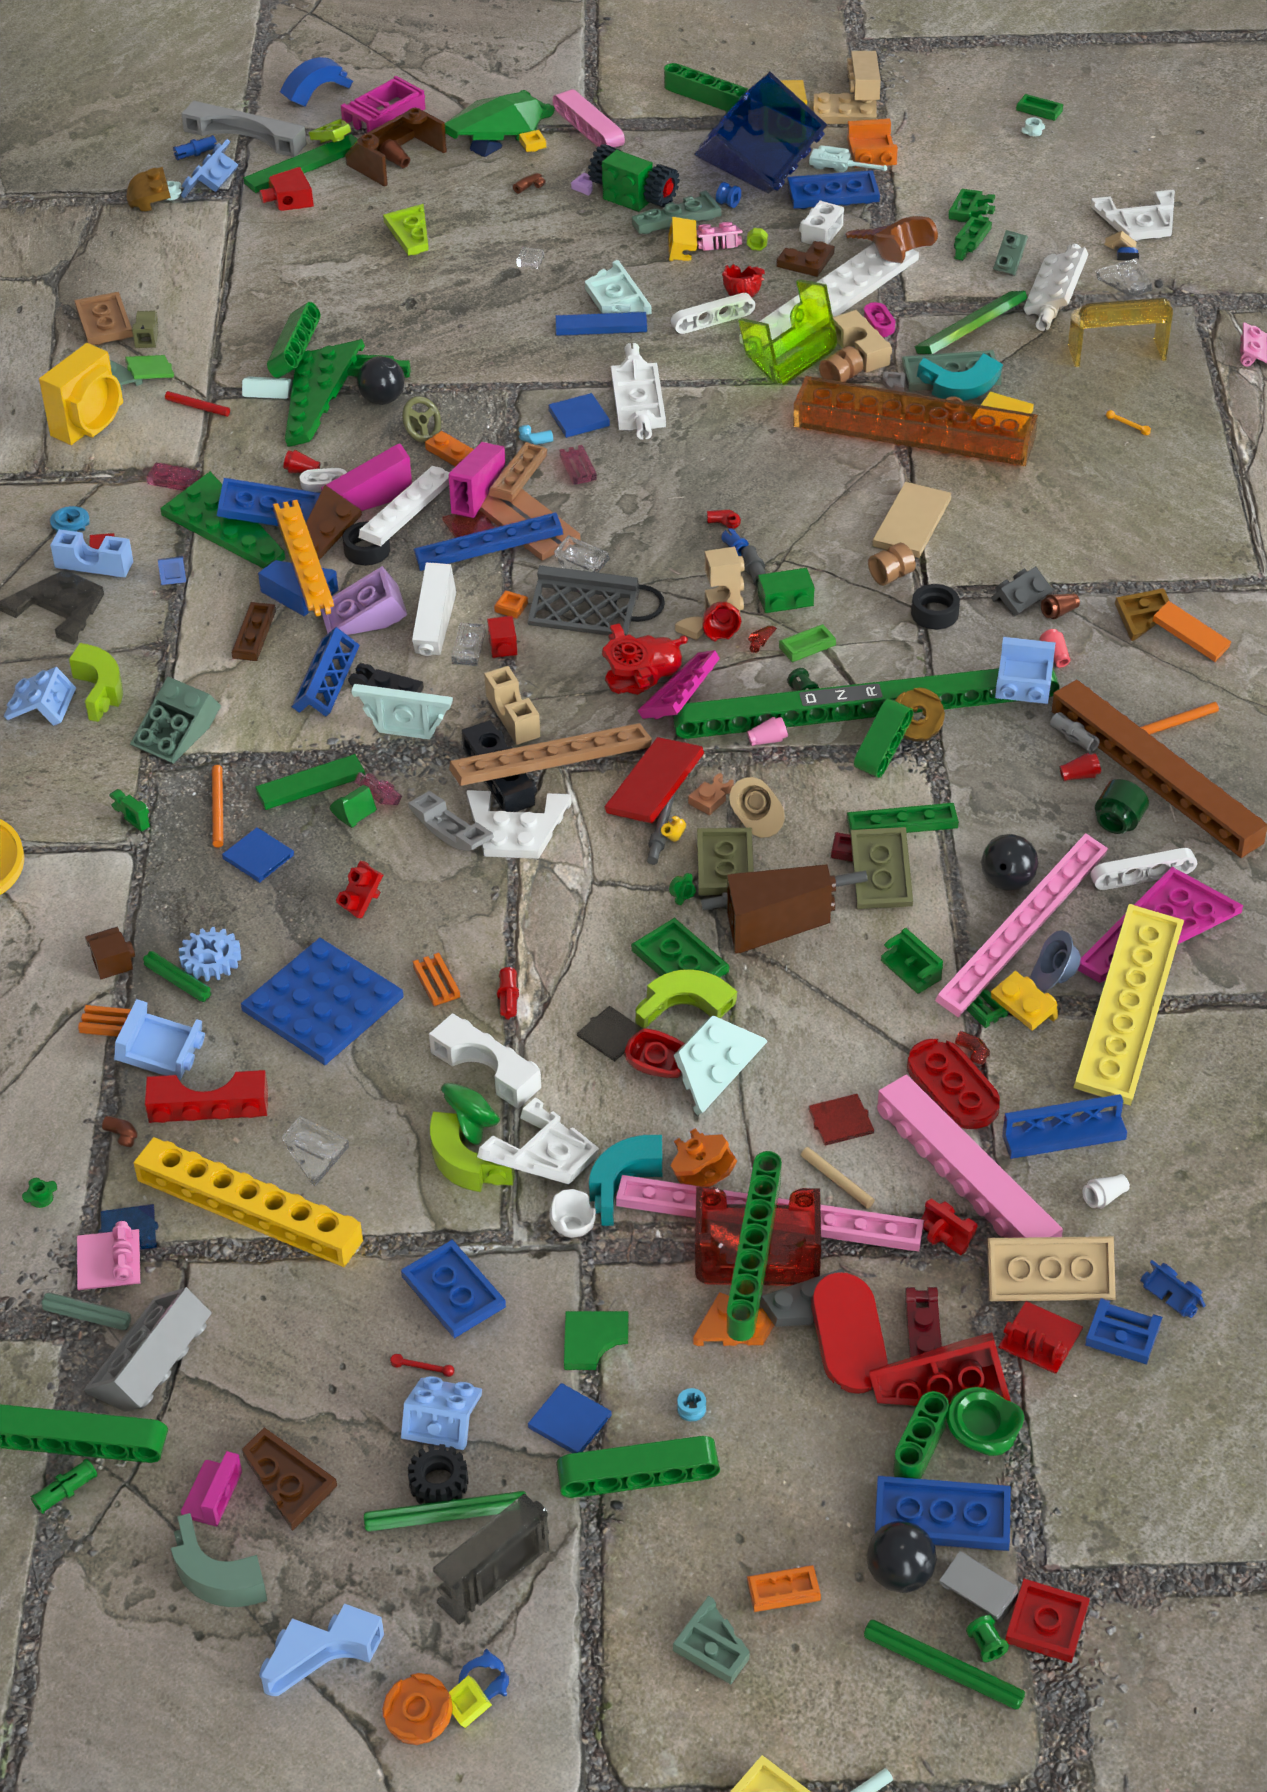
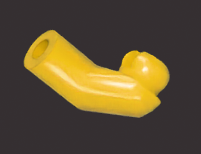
(675, 829)

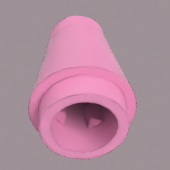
(768, 732)

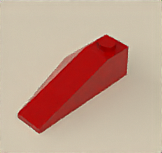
(942, 1370)

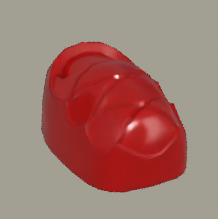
(653, 1053)

